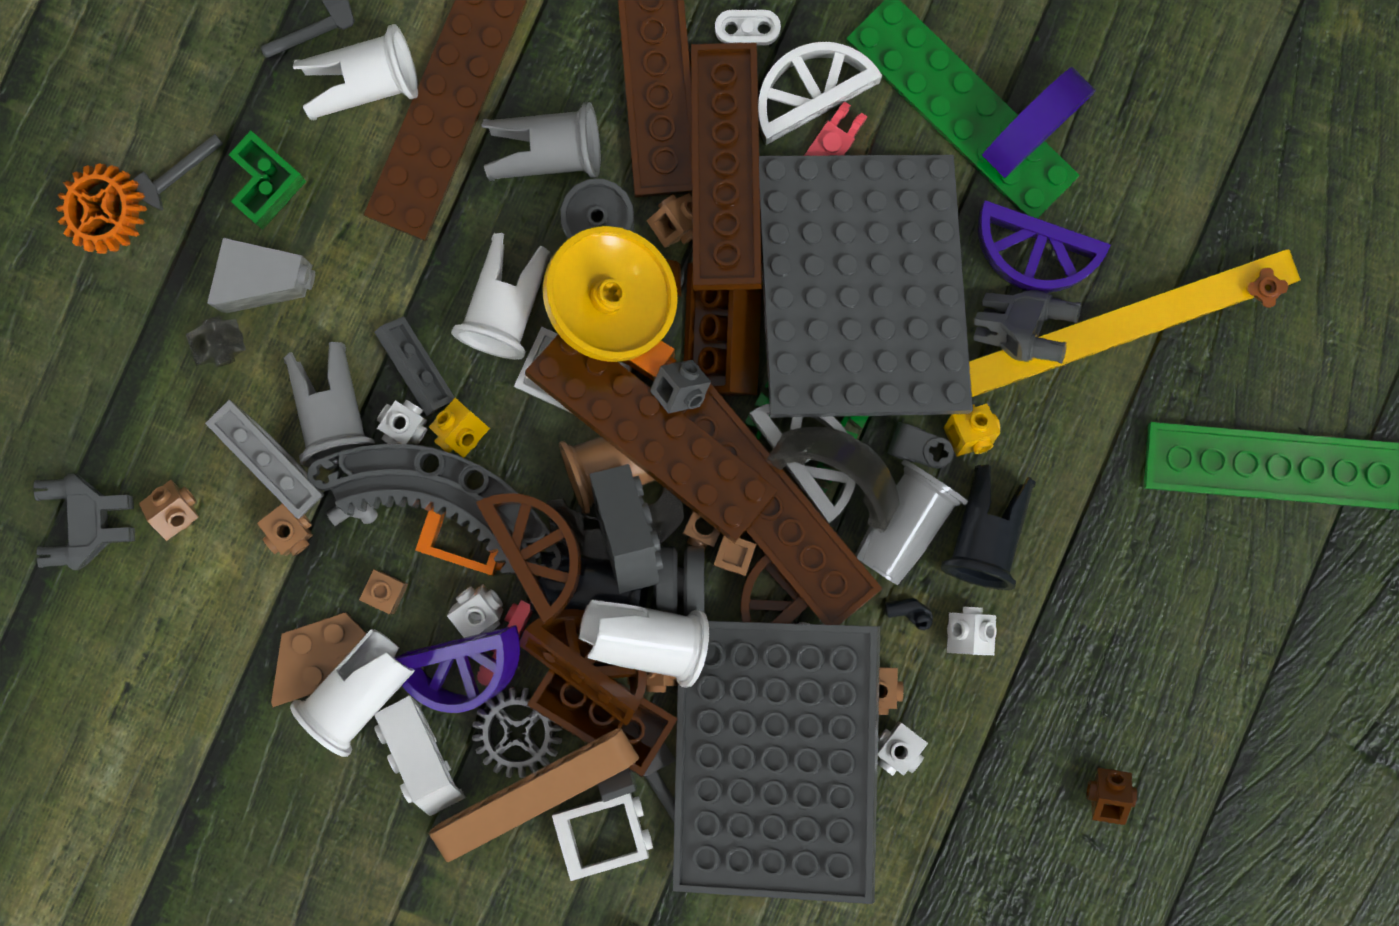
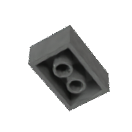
(626, 528)

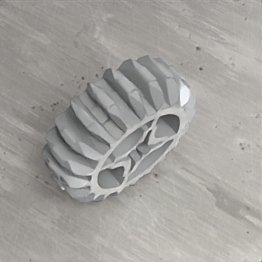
(496, 752)

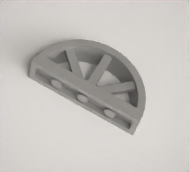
(265, 458)
(804, 474)

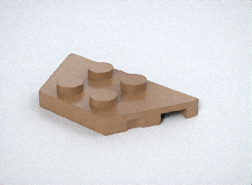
(311, 655)

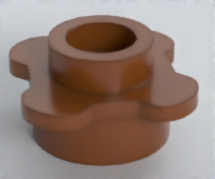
(1258, 289)

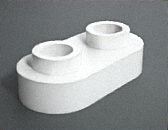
(747, 26)

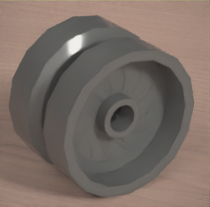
(592, 199)
(680, 582)

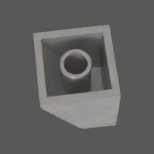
(257, 277)

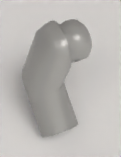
(337, 515)

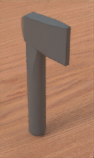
(340, 18)
(662, 759)

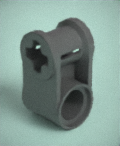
(914, 445)

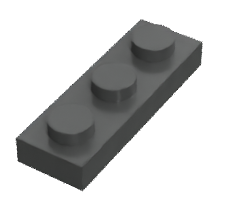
(414, 365)

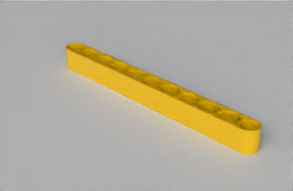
(1134, 321)

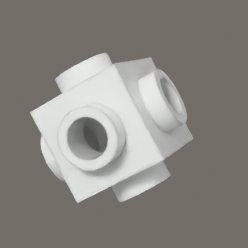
(413, 430)
(476, 611)
(971, 632)
(912, 745)

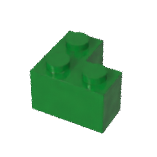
(271, 182)

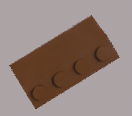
(724, 336)
(589, 721)

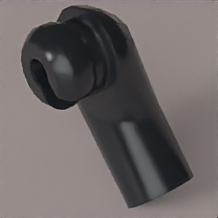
(911, 609)

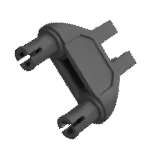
(1019, 322)
(86, 521)

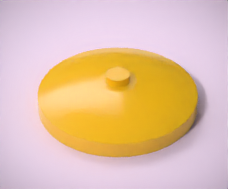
(610, 294)

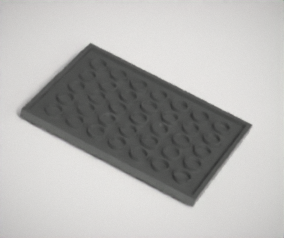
(863, 286)
(779, 764)

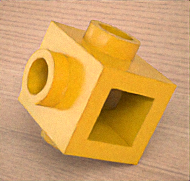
(458, 429)
(973, 431)

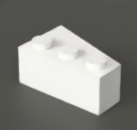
(416, 757)

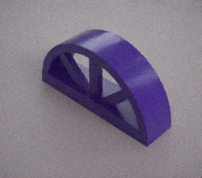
(1038, 121)
(1044, 232)
(430, 691)

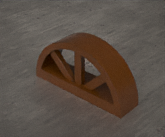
(518, 558)
(789, 609)
(580, 671)

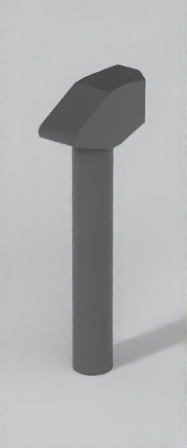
(153, 189)

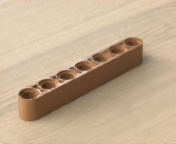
(534, 794)

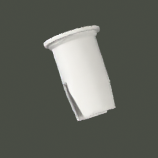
(370, 73)
(500, 309)
(647, 639)
(352, 693)

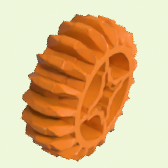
(83, 227)

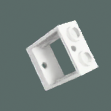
(568, 843)

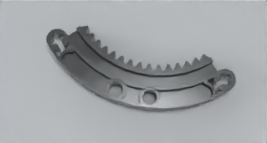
(397, 474)

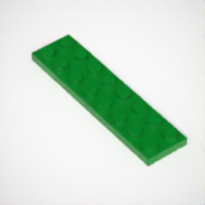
(956, 103)
(1272, 466)

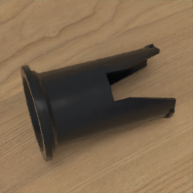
(985, 541)
(595, 583)

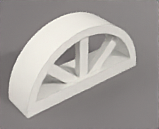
(820, 103)

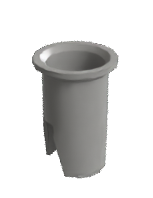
(556, 143)
(330, 417)
(921, 513)

